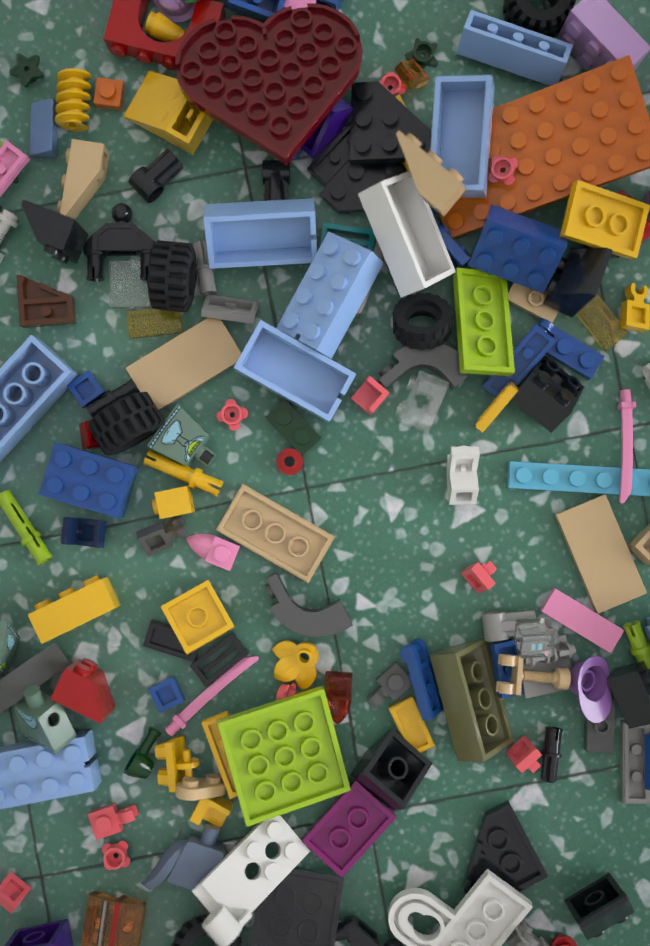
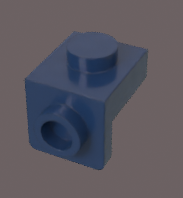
(83, 532)

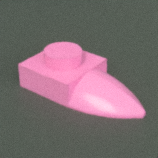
(214, 549)

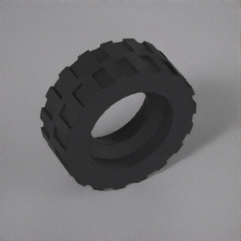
(422, 305)

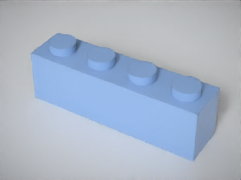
(513, 48)

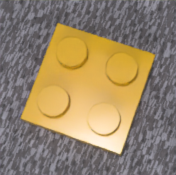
(197, 617)

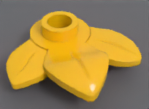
(293, 666)

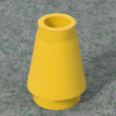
(162, 28)

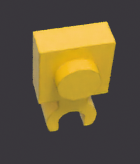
(634, 312)

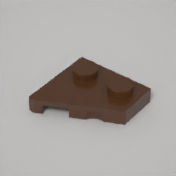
(42, 305)

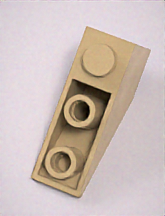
(84, 175)
(433, 181)

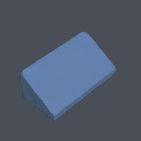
(43, 129)

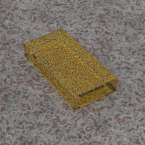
(153, 323)
(602, 323)

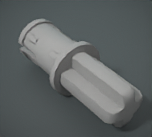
(205, 274)

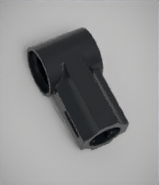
(276, 179)
(150, 180)

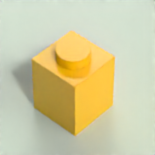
(173, 502)

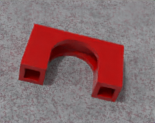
(126, 36)

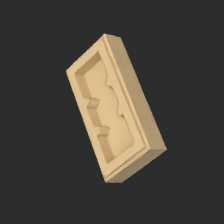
(531, 302)

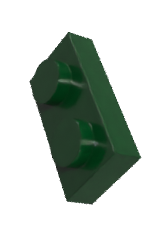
(293, 427)

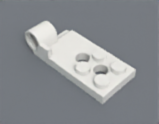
(233, 896)

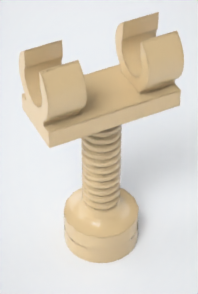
(559, 677)

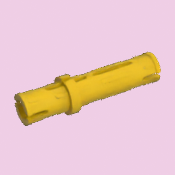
(193, 477)

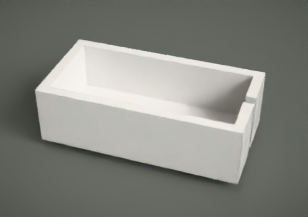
(406, 234)

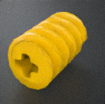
(72, 99)

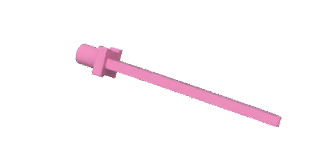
(626, 407)
(180, 720)

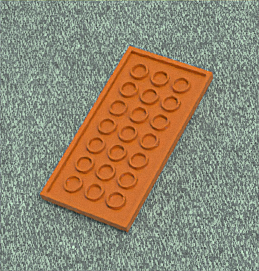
(568, 132)

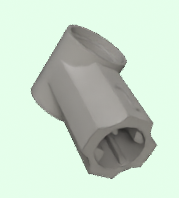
(501, 625)

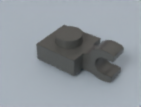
(159, 537)
(392, 683)

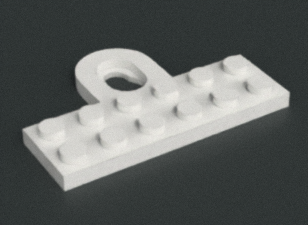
(480, 919)

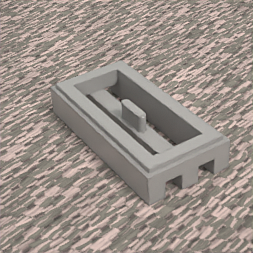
(230, 309)

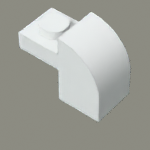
(462, 475)

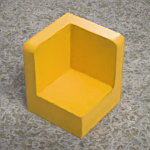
(212, 810)

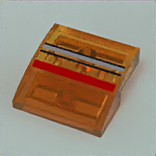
(113, 920)

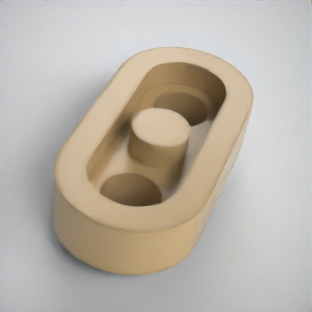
(202, 788)

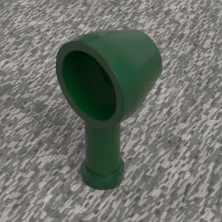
(140, 763)

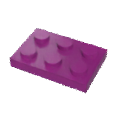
(348, 828)

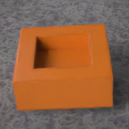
(109, 93)

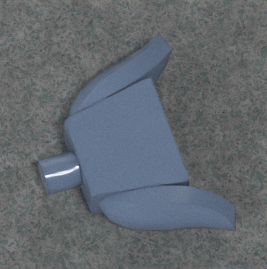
(188, 860)

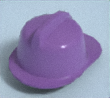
(592, 688)

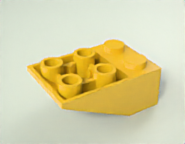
(167, 113)

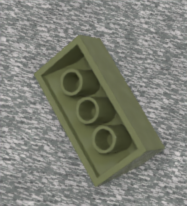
(470, 700)

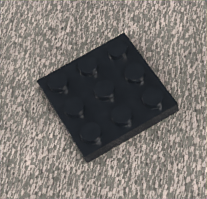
(299, 911)

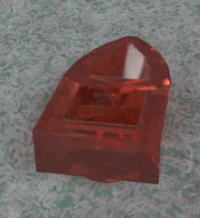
(338, 693)

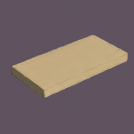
(185, 362)
(275, 533)
(600, 553)

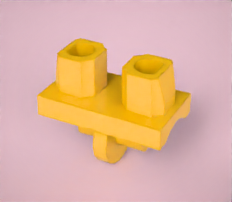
(178, 762)

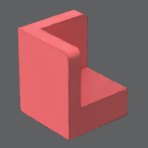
(370, 395)

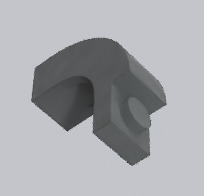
(441, 360)
(308, 622)
(32, 672)

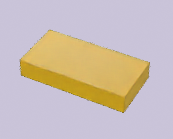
(496, 406)
(410, 724)

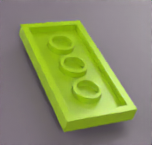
(483, 323)

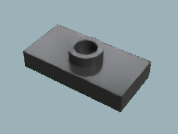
(600, 736)

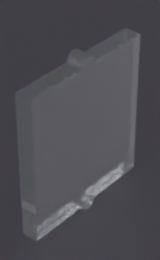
(126, 286)

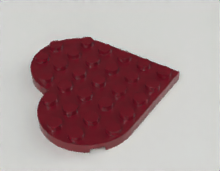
(272, 76)

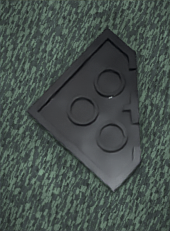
(374, 125)
(343, 189)
(504, 851)

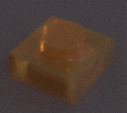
(411, 74)

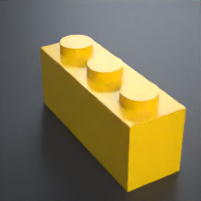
(73, 608)

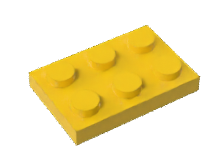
(604, 220)

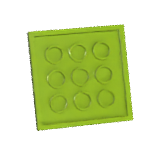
(283, 755)

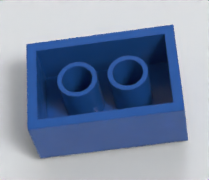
(518, 249)
(89, 480)

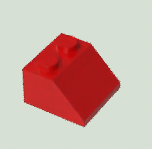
(85, 690)

